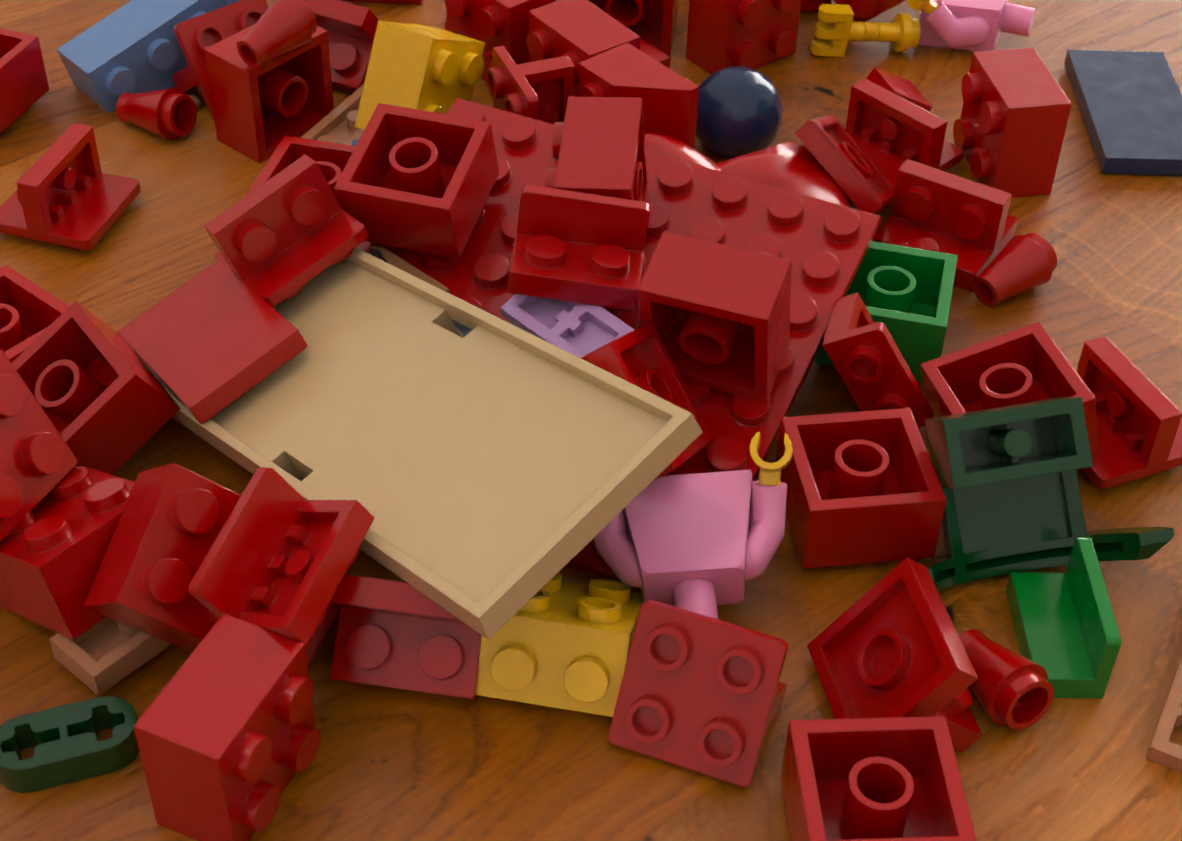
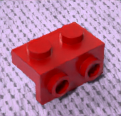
(871, 361)

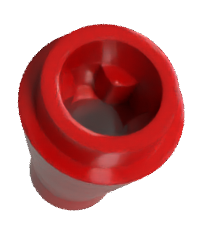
(279, 31)
(162, 112)
(1019, 266)
(1008, 684)

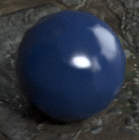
(737, 112)

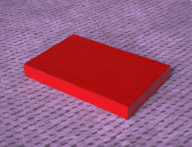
(212, 341)

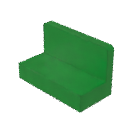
(1067, 623)

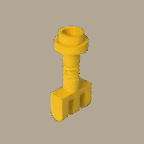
(839, 28)

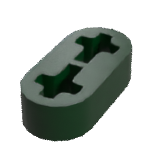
(67, 744)

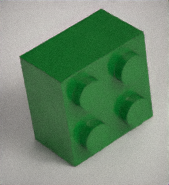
(908, 294)

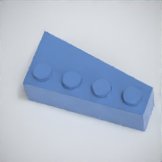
(131, 49)

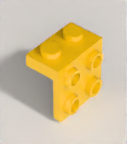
(563, 647)

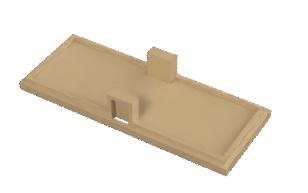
(468, 451)

